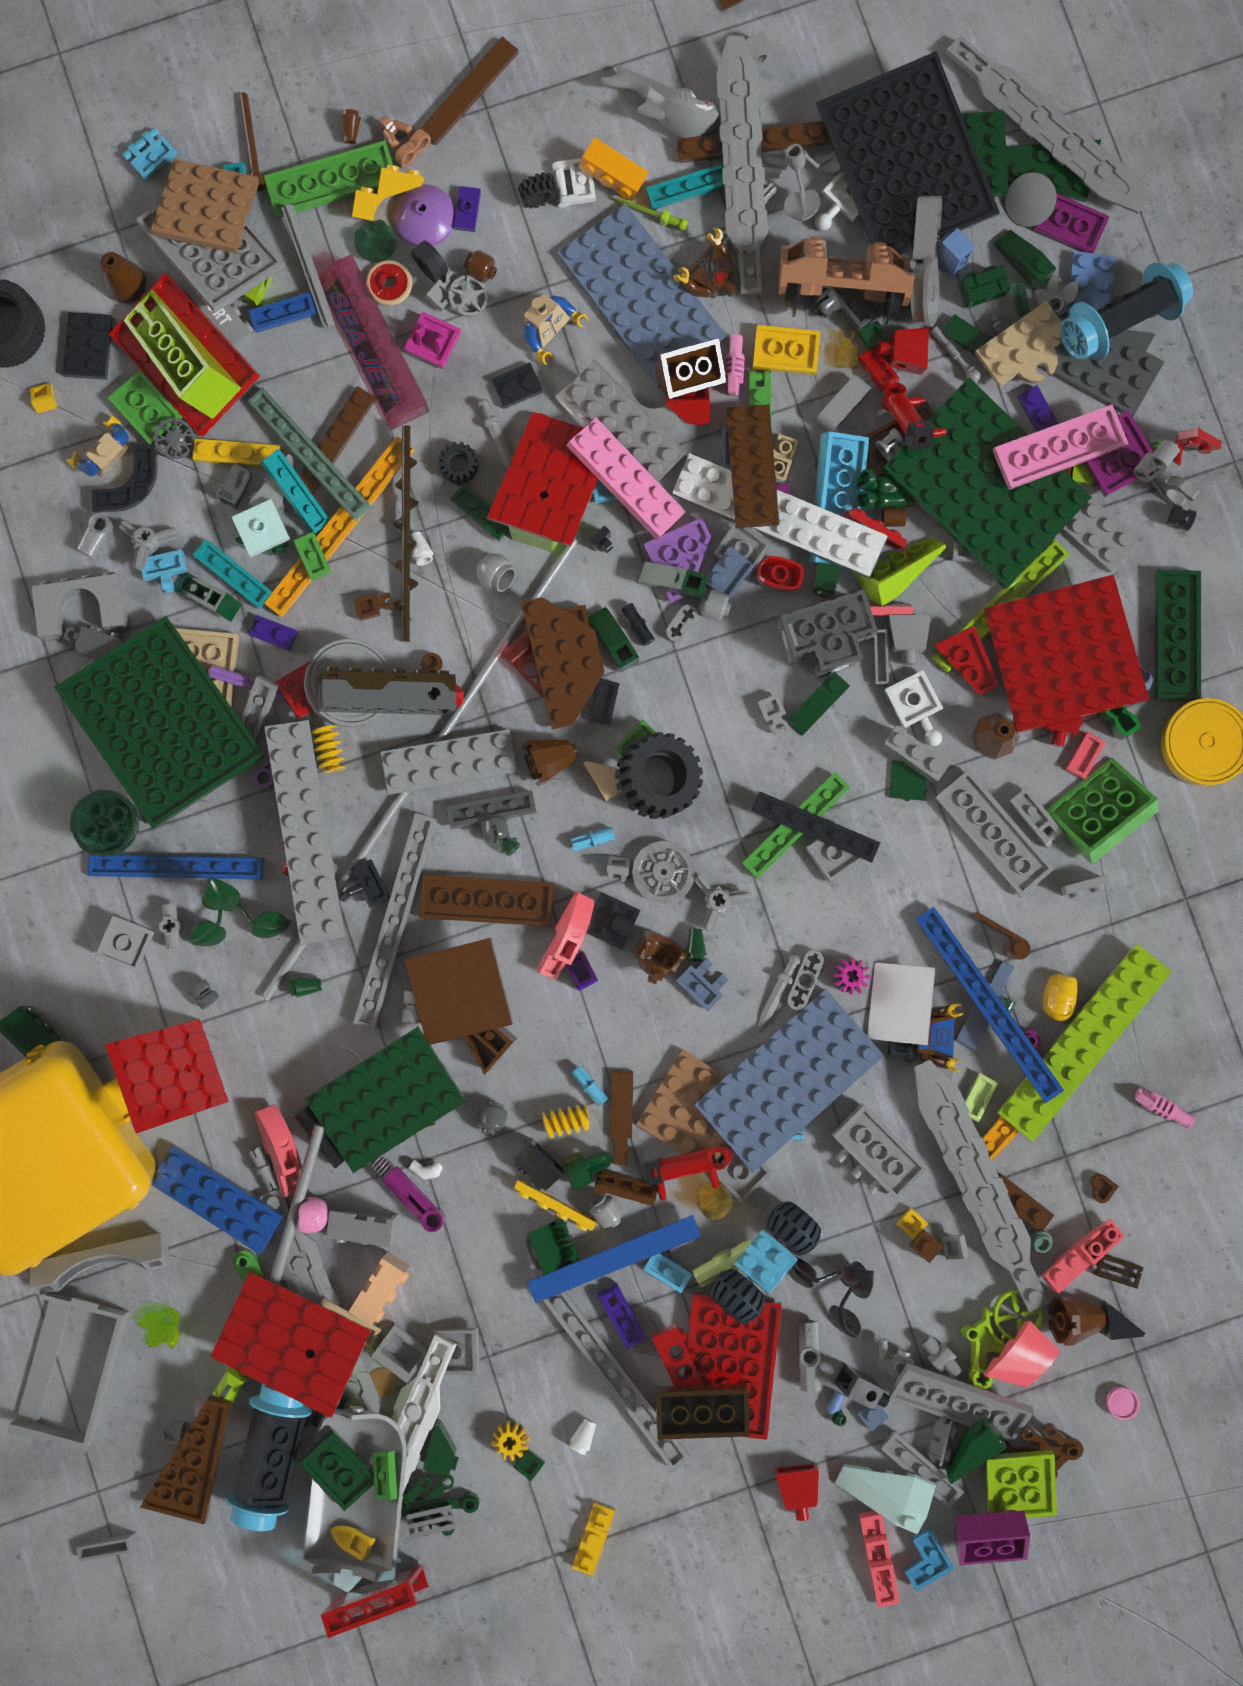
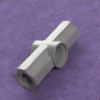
(809, 1369)

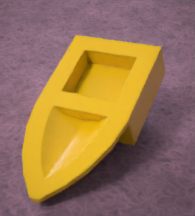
(353, 1541)

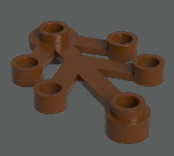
(1062, 1449)

